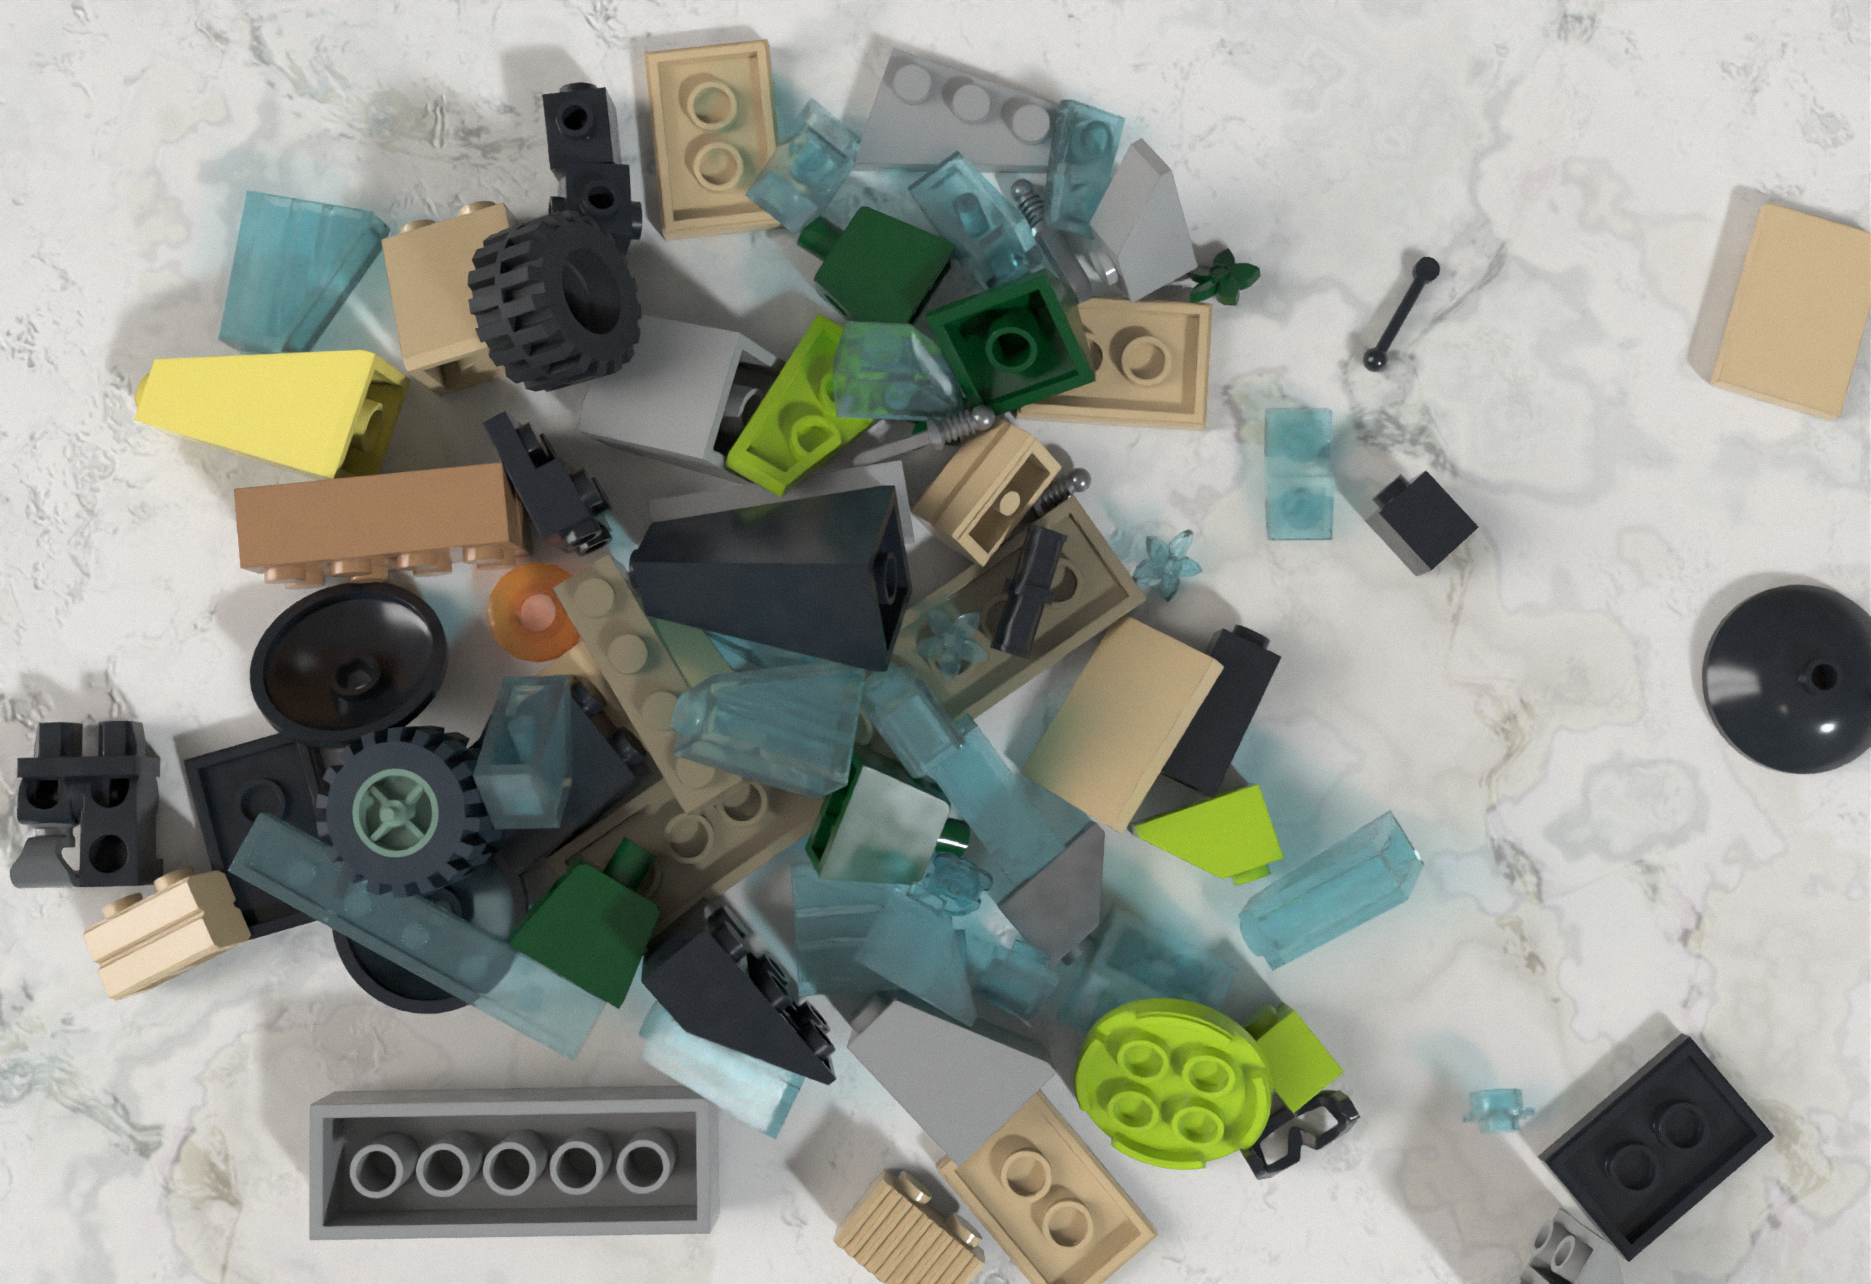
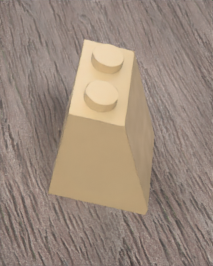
(431, 294)

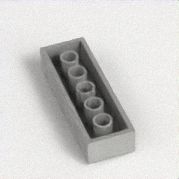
(513, 1163)

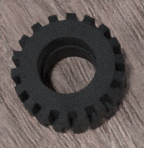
(555, 301)

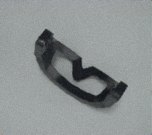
(1334, 1101)

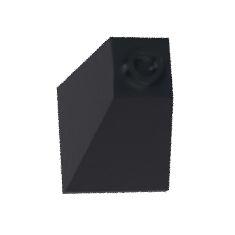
(786, 574)

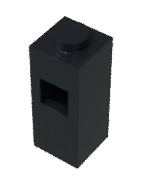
(1226, 712)

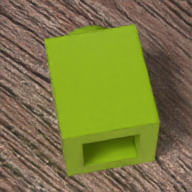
(1294, 1054)

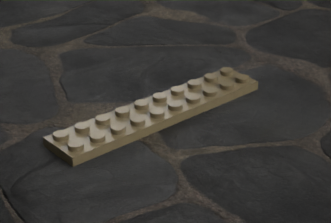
(760, 821)

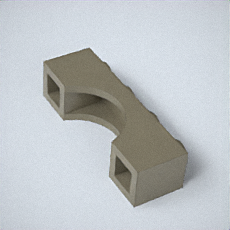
(641, 675)

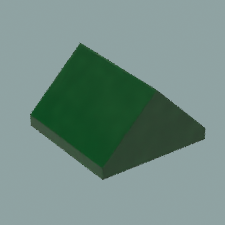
(1015, 342)

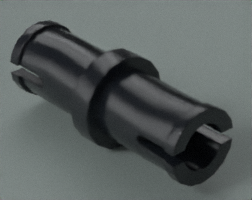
(1029, 591)

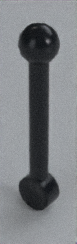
(1424, 272)

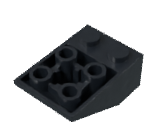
(731, 997)

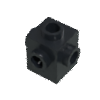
(603, 195)

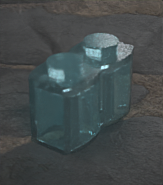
(910, 719)

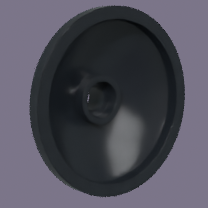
(334, 643)
(1763, 685)
(488, 898)

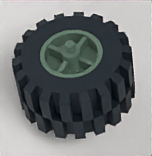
(406, 811)

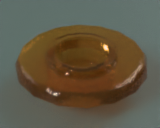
(505, 610)

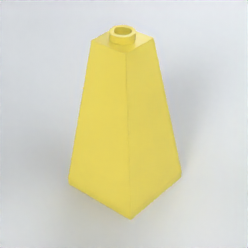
(288, 410)

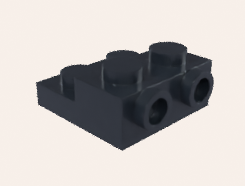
(560, 500)

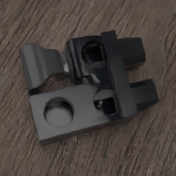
(105, 794)

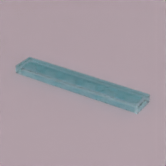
(419, 938)

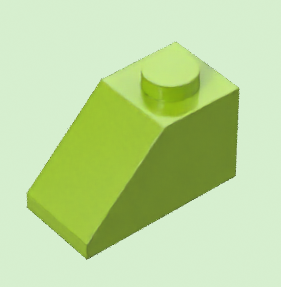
(1218, 834)

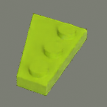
(797, 419)

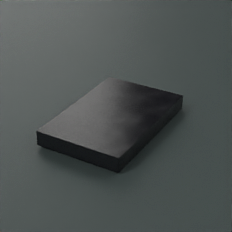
(231, 792)
(1655, 1146)

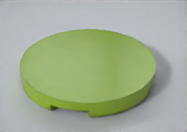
(1173, 1082)

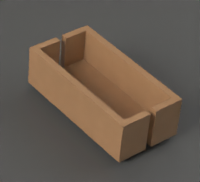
(382, 524)

